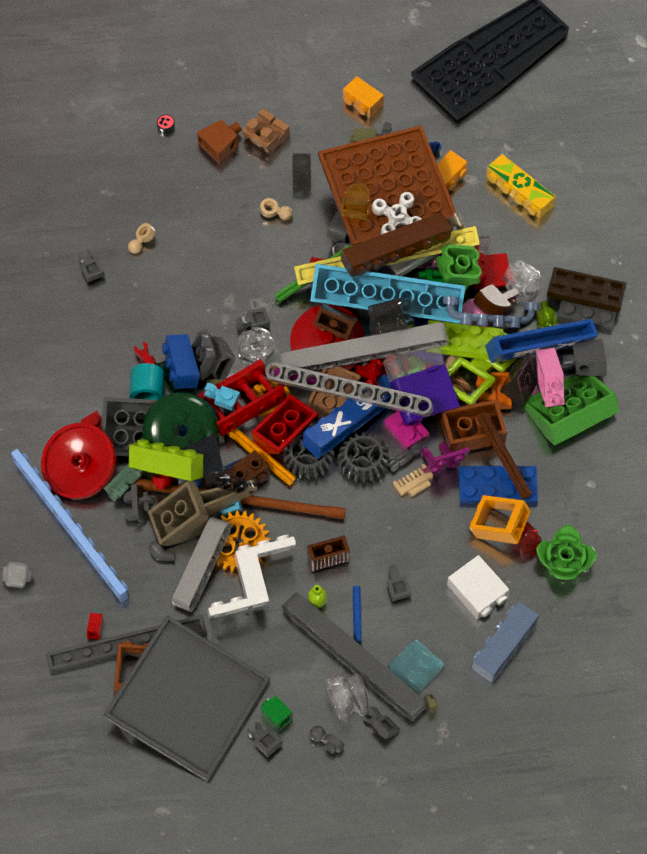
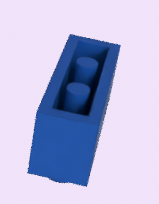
(181, 361)

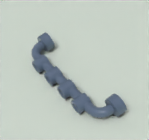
(483, 319)

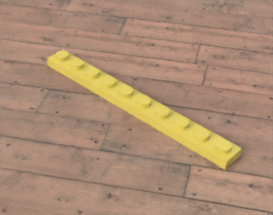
(465, 236)

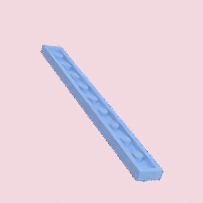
(74, 530)

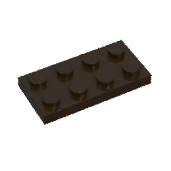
(586, 289)

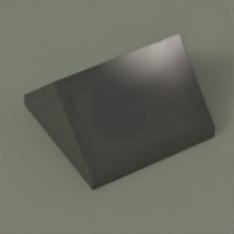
(520, 381)

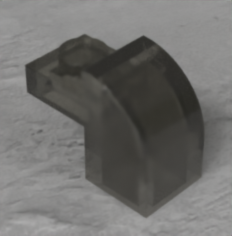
(301, 171)

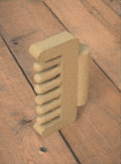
(416, 485)

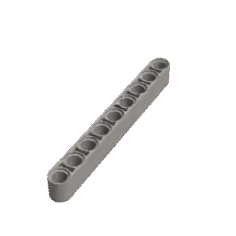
(365, 348)
(342, 383)

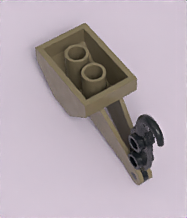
(187, 510)

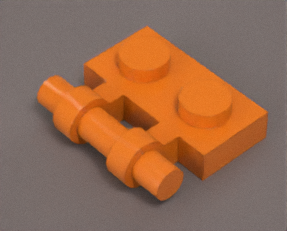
(503, 400)

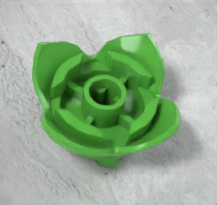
(566, 542)

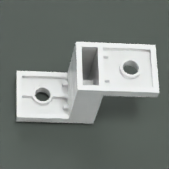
(251, 576)

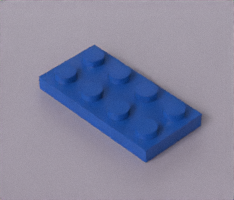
(495, 482)

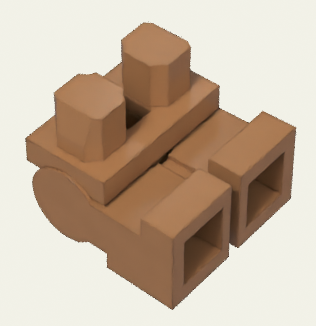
(266, 131)

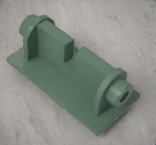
(122, 482)

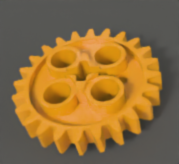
(249, 525)

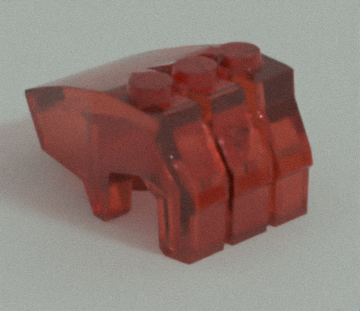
(528, 541)

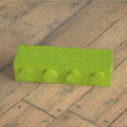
(166, 460)

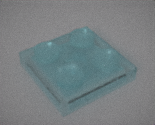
(416, 666)

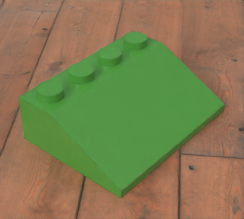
(585, 404)

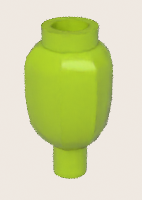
(317, 596)

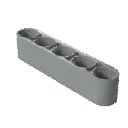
(201, 564)

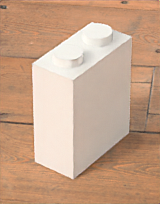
(478, 587)

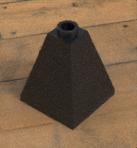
(211, 459)

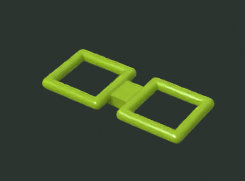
(481, 368)

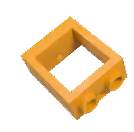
(515, 525)

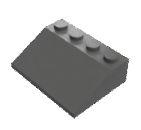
(124, 421)

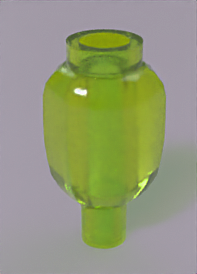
(546, 316)

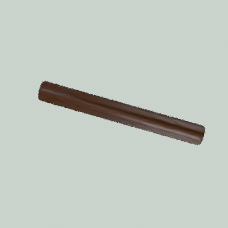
(504, 455)

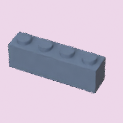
(505, 641)

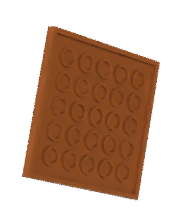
(388, 168)

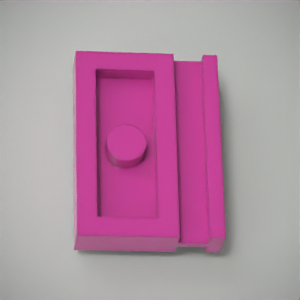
(405, 435)

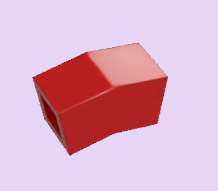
(94, 626)

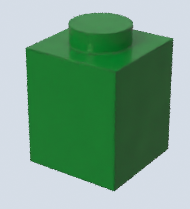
(276, 713)

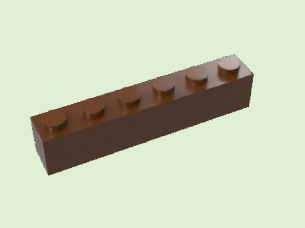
(396, 244)

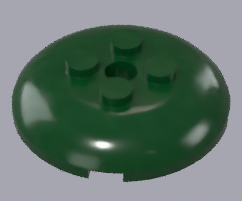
(177, 410)

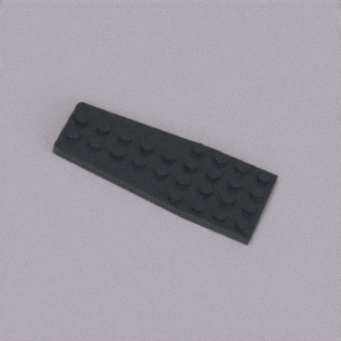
(490, 57)

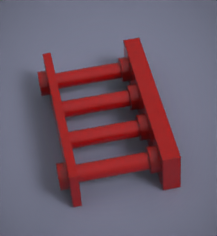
(242, 381)

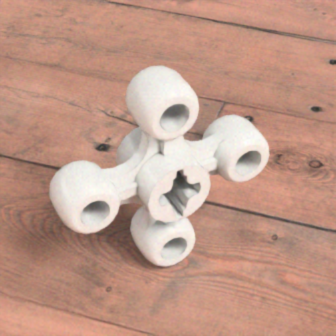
(397, 213)

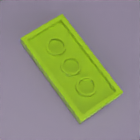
(467, 339)

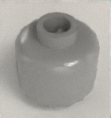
(16, 574)

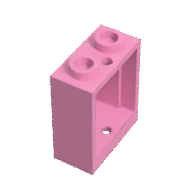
(550, 377)

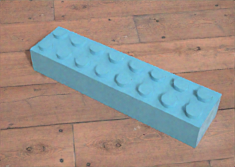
(337, 287)

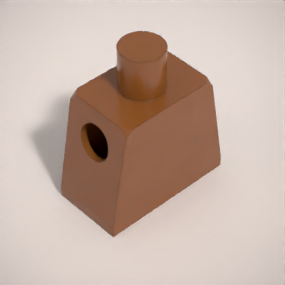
(219, 139)

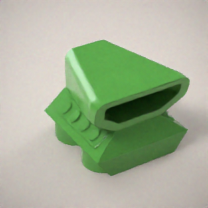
(459, 265)

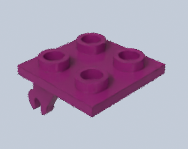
(449, 458)

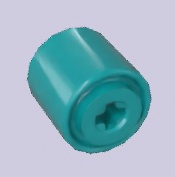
(146, 382)

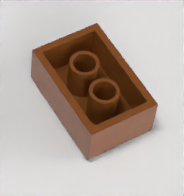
(464, 430)

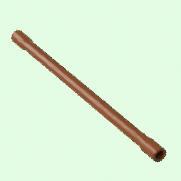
(328, 511)

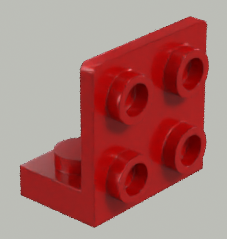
(492, 269)

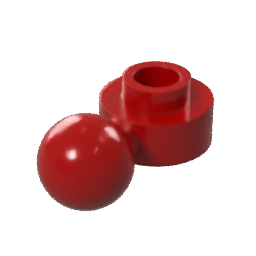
(163, 481)

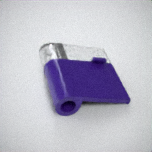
(421, 374)

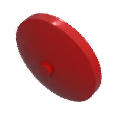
(307, 335)
(78, 461)

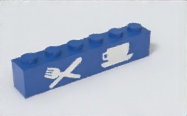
(557, 337)
(342, 422)

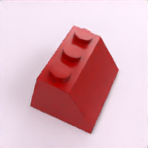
(283, 425)

